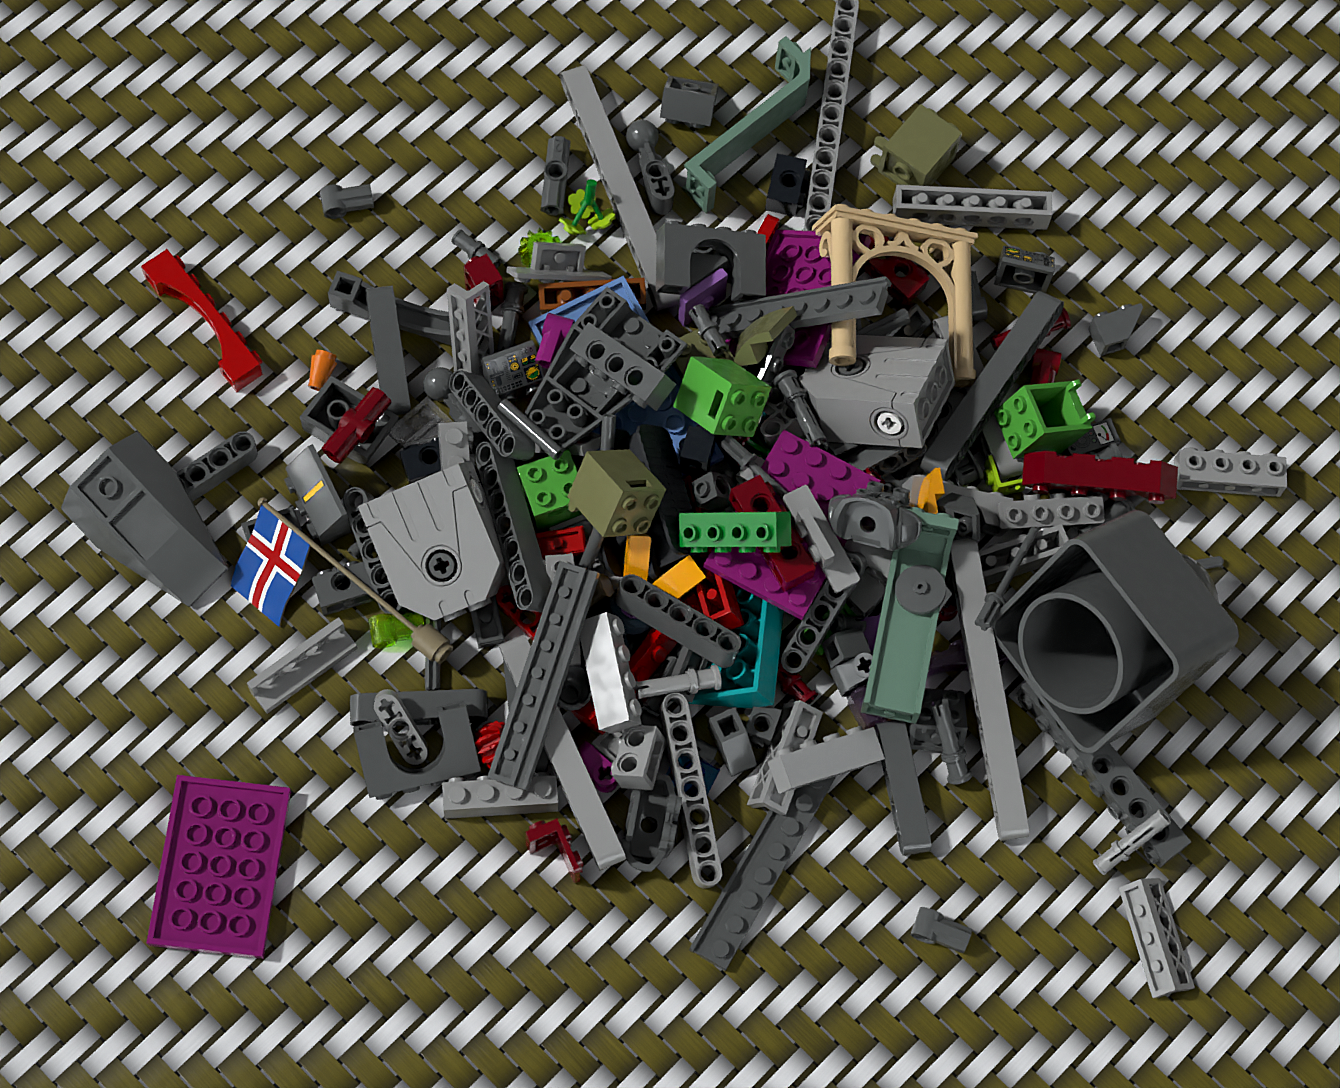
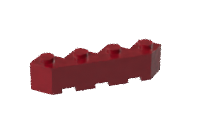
(1113, 477)

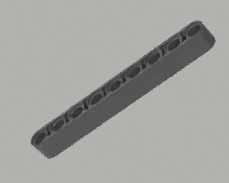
(992, 385)

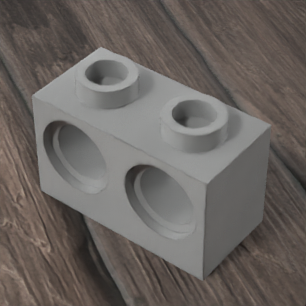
(638, 749)

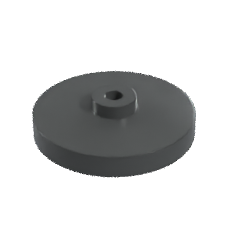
(920, 589)

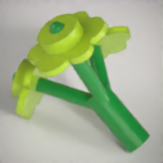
(583, 205)

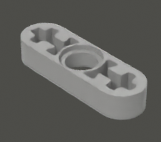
(417, 740)

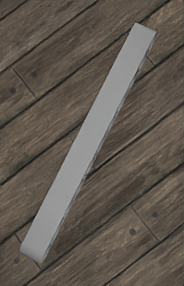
(831, 107)
(616, 179)
(988, 693)

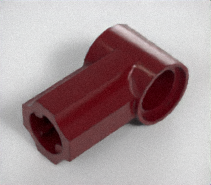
(1044, 366)

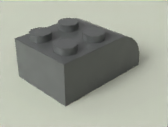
(327, 409)

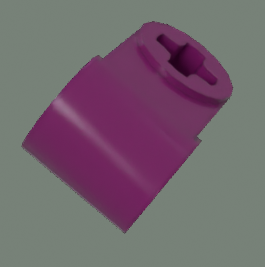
(597, 765)

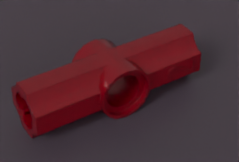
(356, 425)

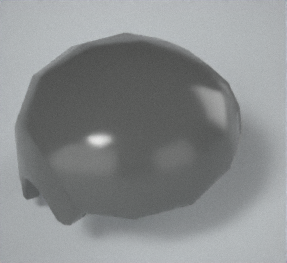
(576, 689)

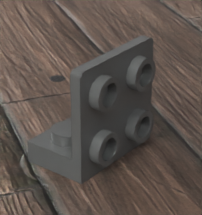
(924, 733)

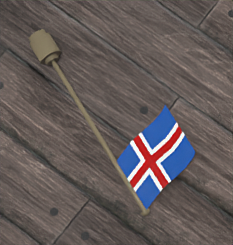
(275, 563)

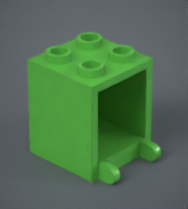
(722, 396)
(1043, 418)
(546, 490)

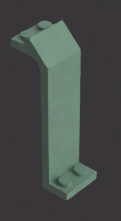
(702, 168)
(904, 638)

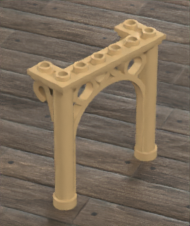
(953, 271)

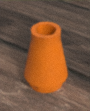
(321, 368)

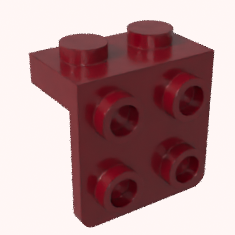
(547, 834)

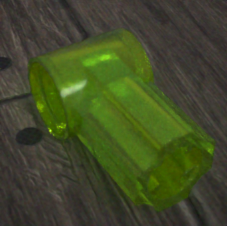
(387, 629)

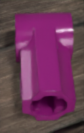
(553, 333)

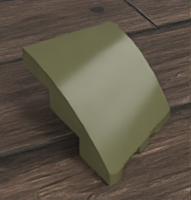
(752, 343)

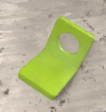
(992, 478)

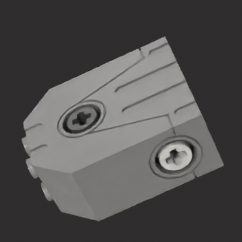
(884, 396)
(434, 524)

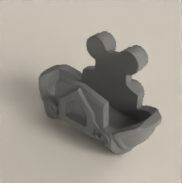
(894, 524)
(647, 850)

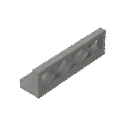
(463, 328)
(301, 665)
(795, 726)
(1153, 937)

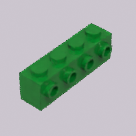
(735, 529)

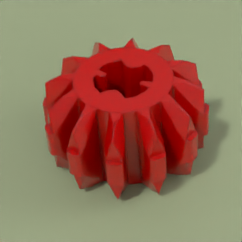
(488, 739)

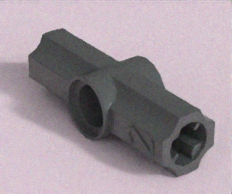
(556, 163)

